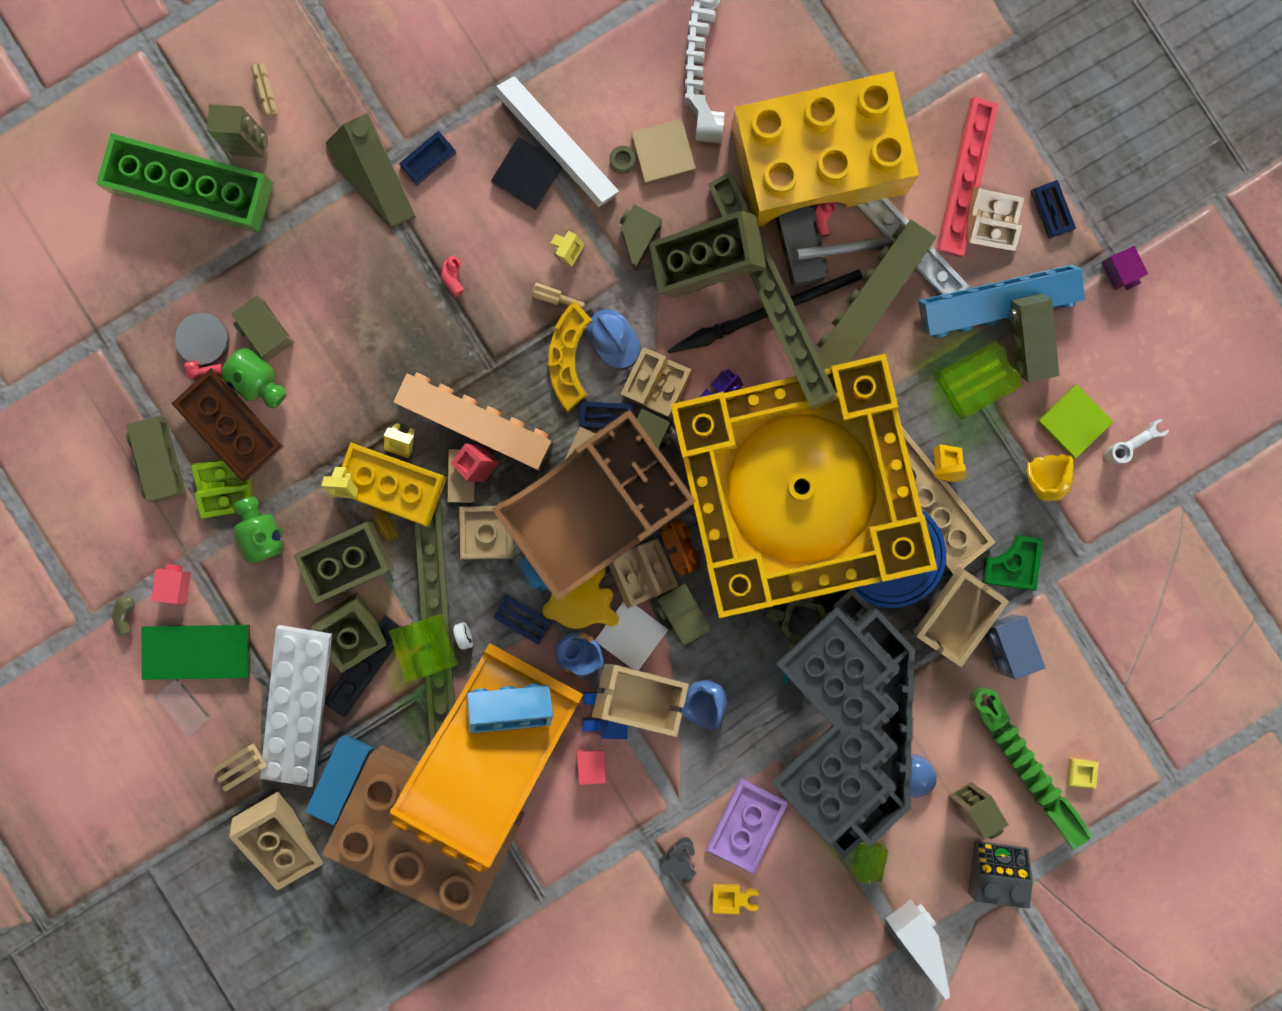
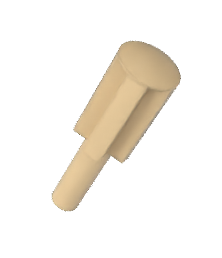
(552, 295)

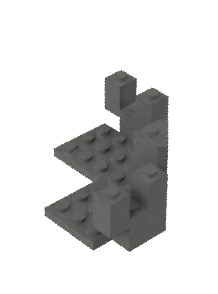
(862, 681)

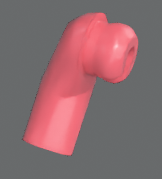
(194, 372)

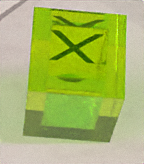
(869, 862)

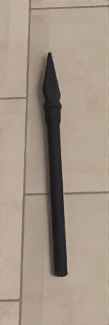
(707, 336)

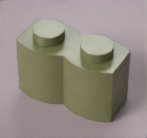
(683, 615)

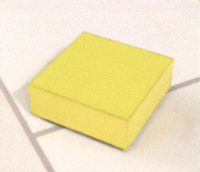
(1082, 773)

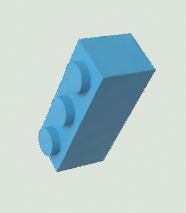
(508, 708)
(338, 779)

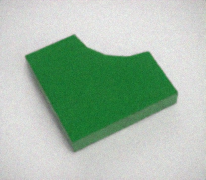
(1016, 566)

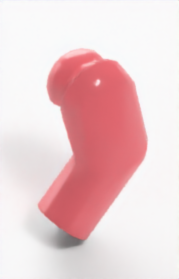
(822, 213)
(450, 274)

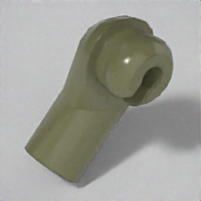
(119, 614)

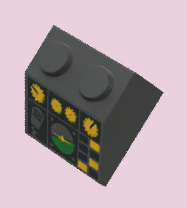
(1001, 875)

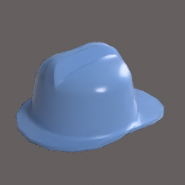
(613, 338)

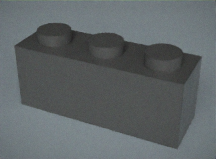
(798, 232)

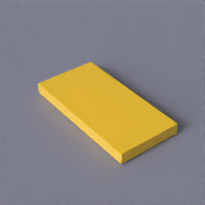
(394, 484)

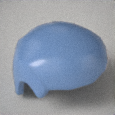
(923, 777)

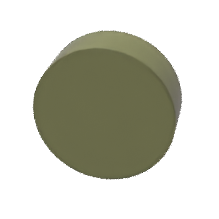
(622, 159)

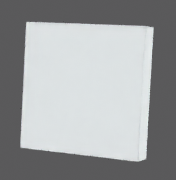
(632, 637)

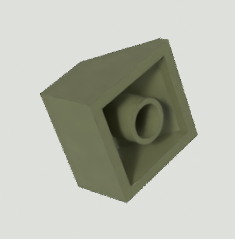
(352, 630)

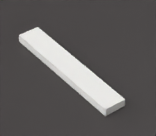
(556, 141)
(932, 265)

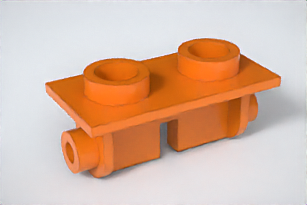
(686, 557)

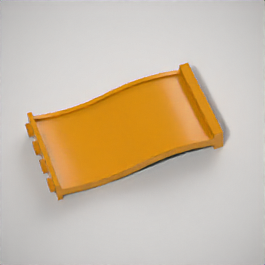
(477, 782)

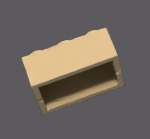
(960, 616)
(640, 700)

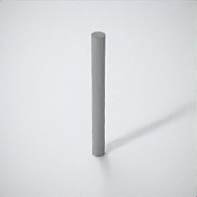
(841, 248)

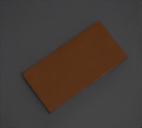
(227, 425)

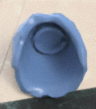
(705, 704)

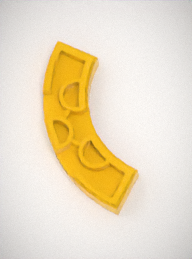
(563, 356)

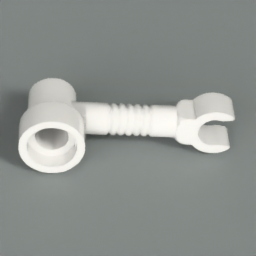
(1124, 450)

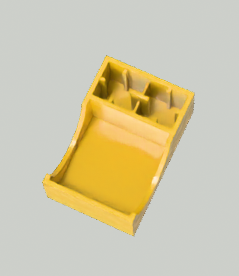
(824, 147)

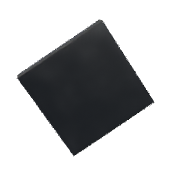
(526, 173)

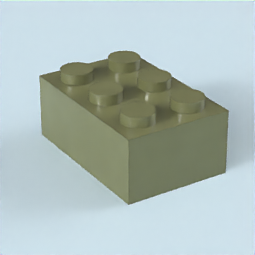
(343, 562)

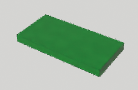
(195, 652)

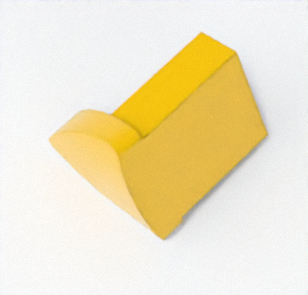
(949, 463)

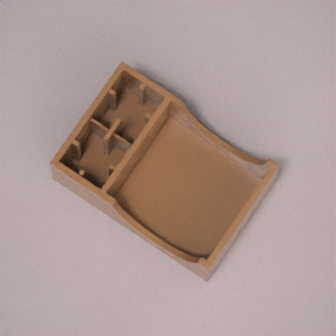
(594, 505)
(396, 858)

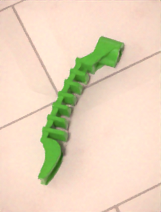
(1055, 807)

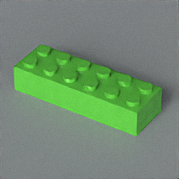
(185, 183)

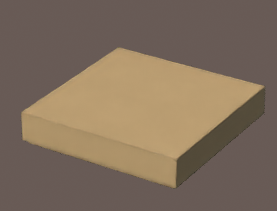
(663, 151)
(483, 535)

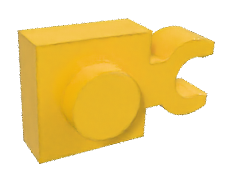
(728, 899)

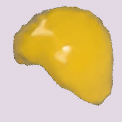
(1051, 476)

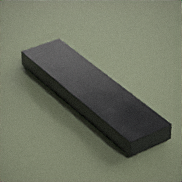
(358, 677)

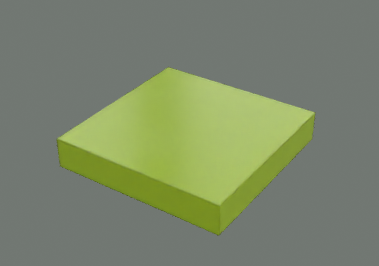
(1075, 421)

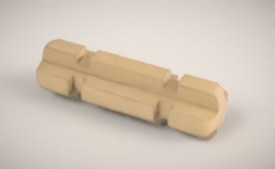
(264, 89)

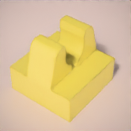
(567, 247)
(399, 442)
(340, 484)

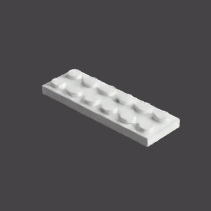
(295, 705)

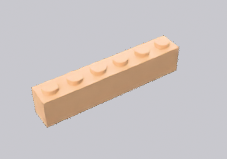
(472, 421)

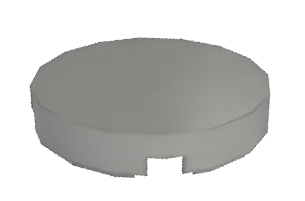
(202, 338)

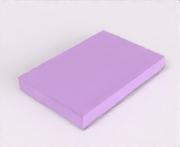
(746, 825)

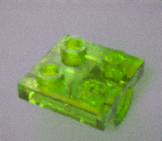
(423, 648)

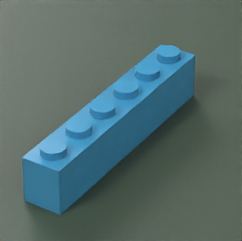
(992, 301)

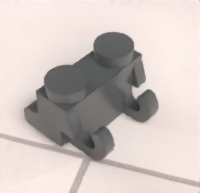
(678, 860)

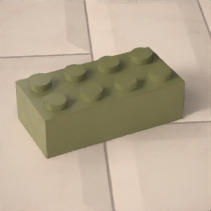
(707, 254)

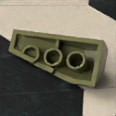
(366, 164)

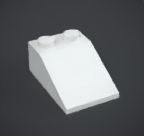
(916, 932)

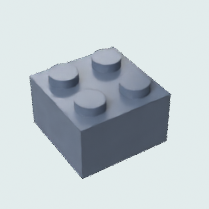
(1013, 647)

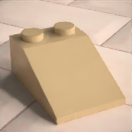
(275, 841)

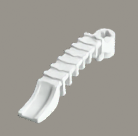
(708, 122)

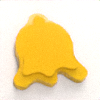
(583, 606)

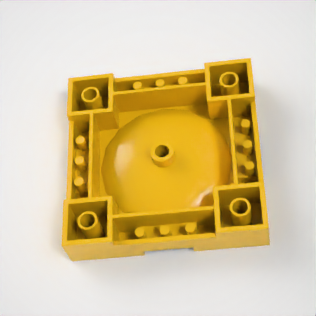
(861, 505)

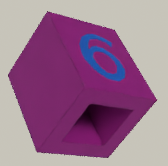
(1125, 269)

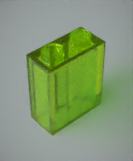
(979, 380)

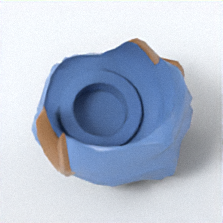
(579, 654)

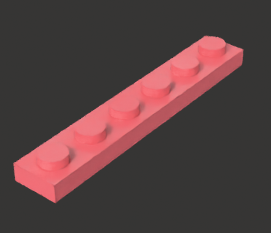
(966, 175)

